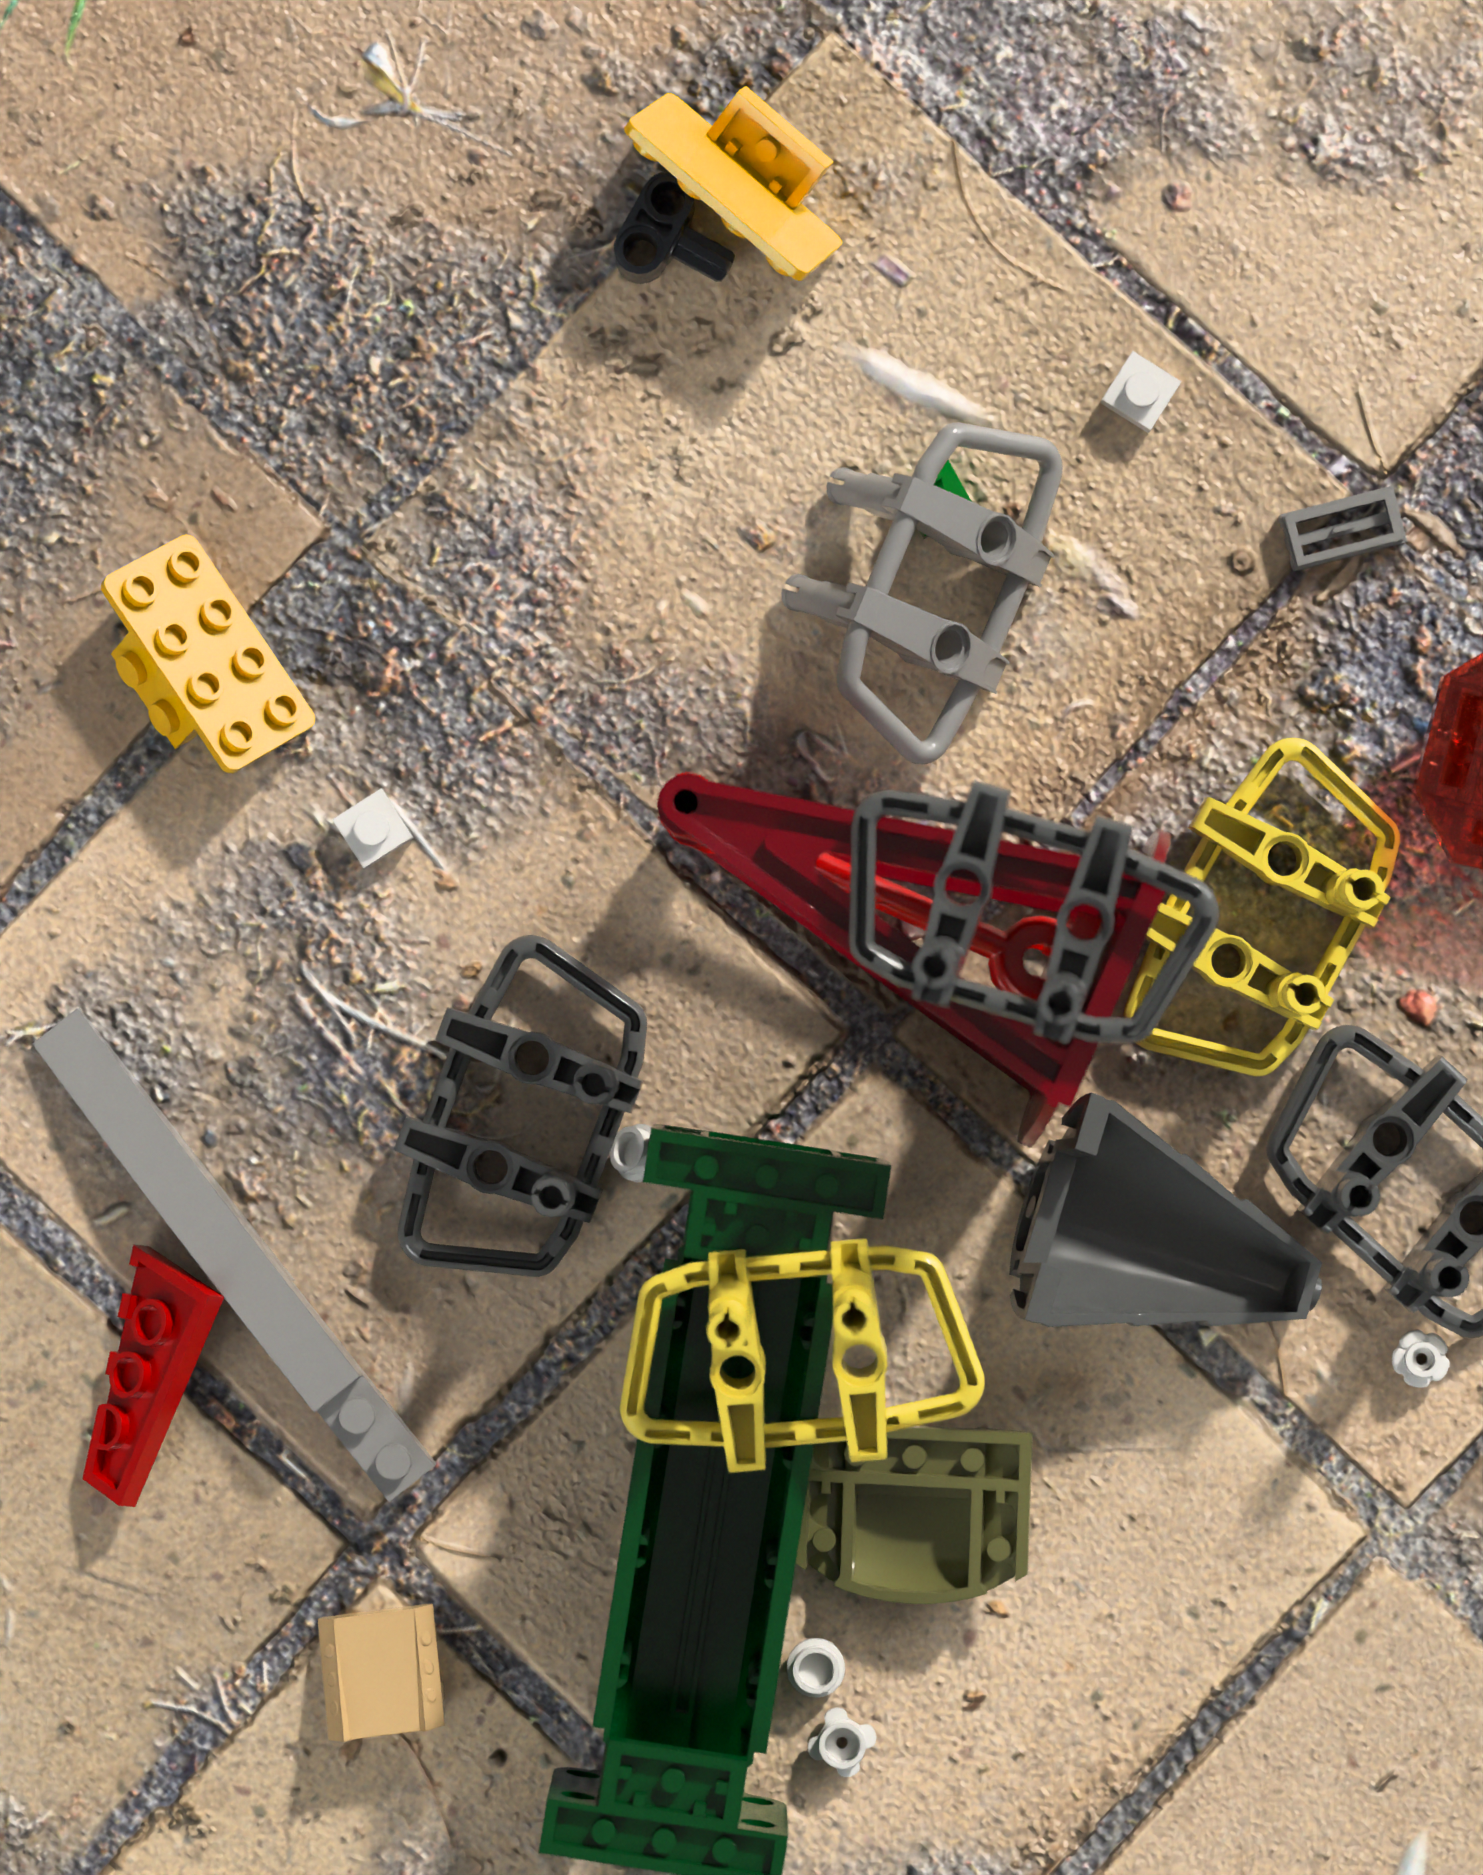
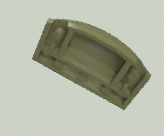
(926, 1522)

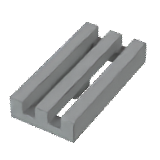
(1295, 541)

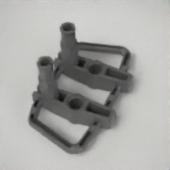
(953, 925)
(527, 1179)
(1351, 1182)

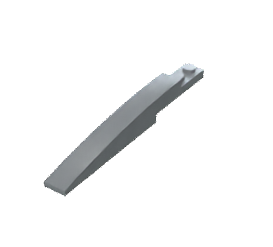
(233, 1255)

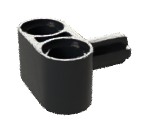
(670, 237)

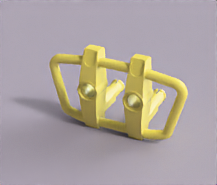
(1350, 893)
(735, 1332)

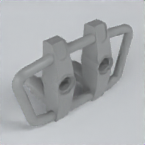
(964, 531)

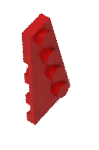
(158, 1349)

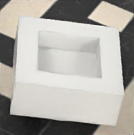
(1140, 392)
(373, 828)

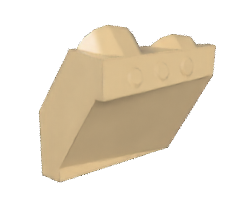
(381, 1672)

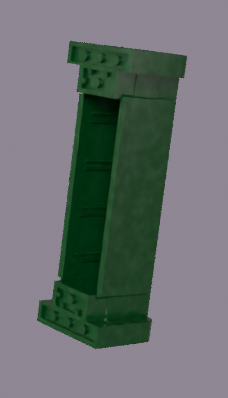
(707, 1548)

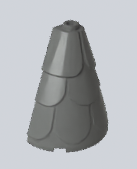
(1146, 1236)

